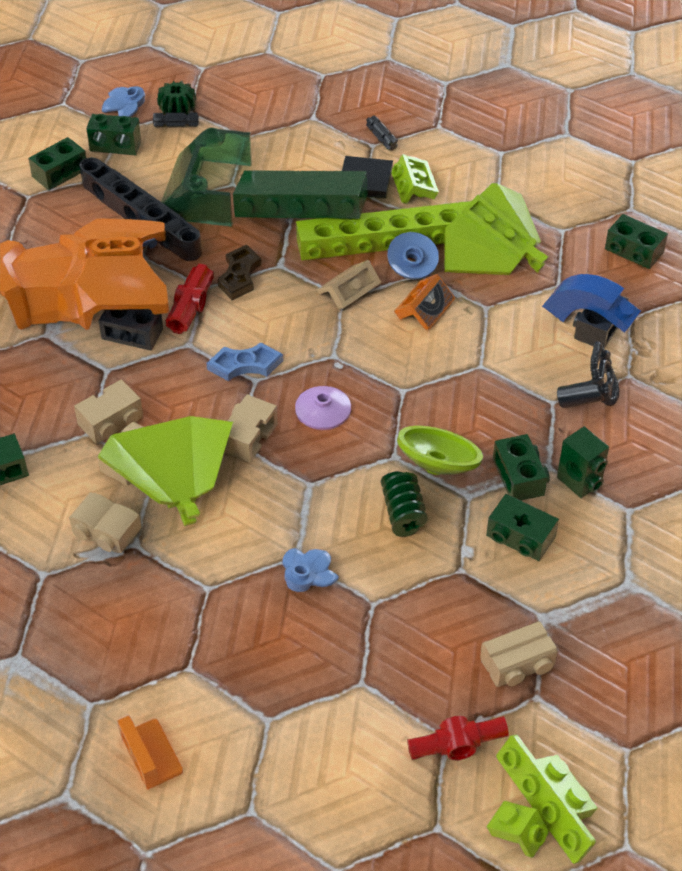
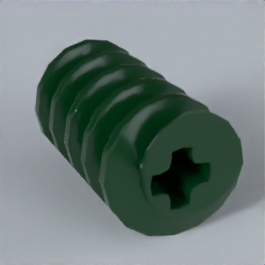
(403, 502)

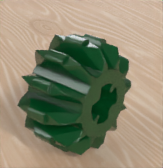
(176, 98)

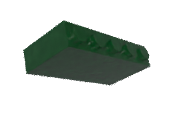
(300, 194)

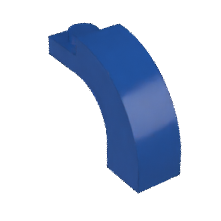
(594, 294)

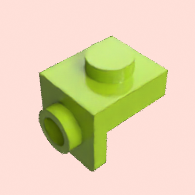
(519, 825)

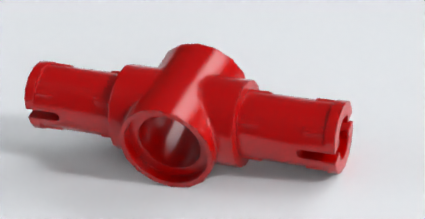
(457, 738)

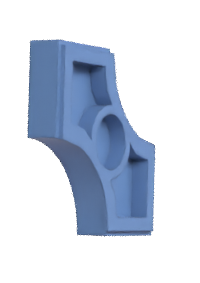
(231, 363)

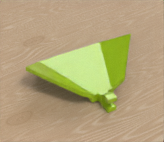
(492, 235)
(171, 460)

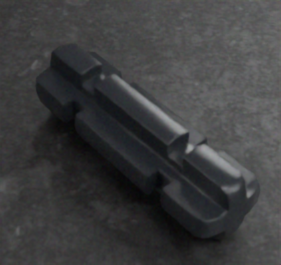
(176, 119)
(382, 132)

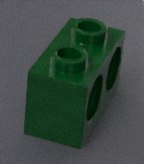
(114, 134)
(57, 163)
(636, 241)
(520, 467)

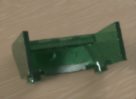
(188, 191)

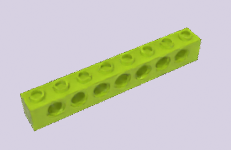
(373, 230)

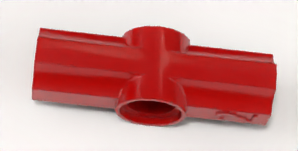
(189, 299)

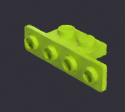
(554, 793)

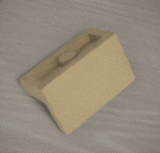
(351, 284)

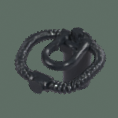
(595, 389)

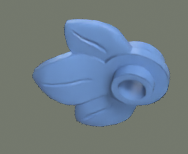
(124, 100)
(308, 569)

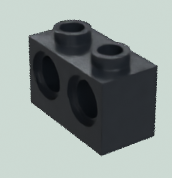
(131, 327)
(593, 327)

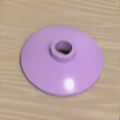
(323, 407)

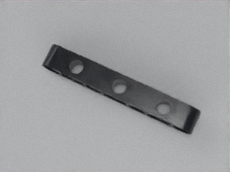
(137, 204)

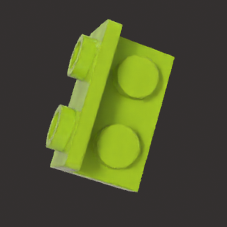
(413, 177)

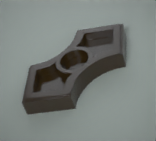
(237, 279)

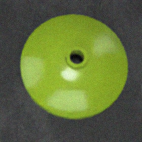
(439, 450)

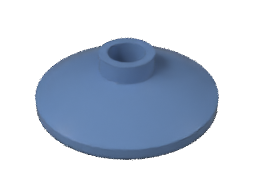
(413, 246)

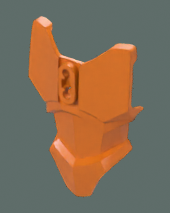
(83, 274)

